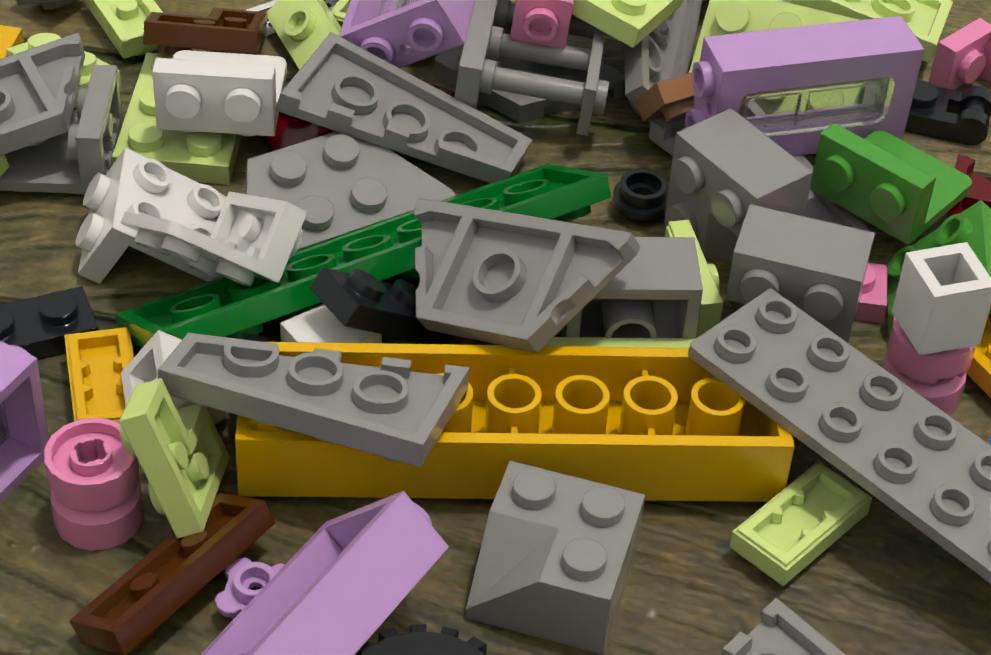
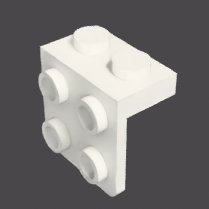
(218, 92)
(147, 189)
(248, 241)

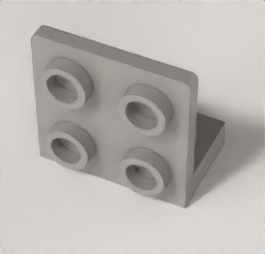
(75, 157)

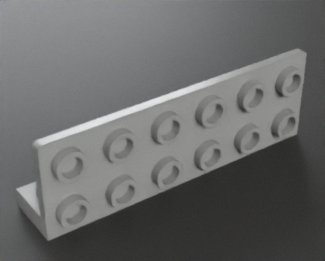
(858, 421)

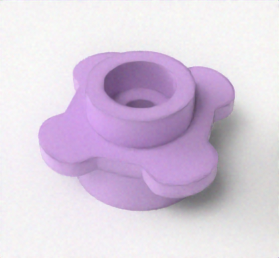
(242, 578)

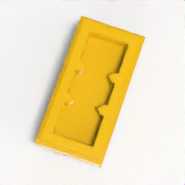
(95, 372)

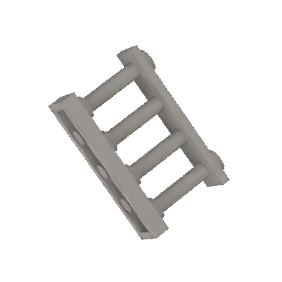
(487, 42)

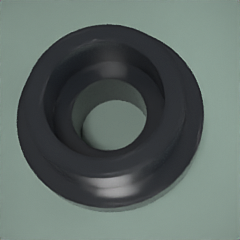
(641, 195)

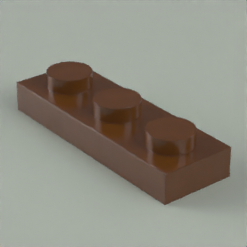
(171, 576)

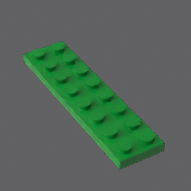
(380, 249)

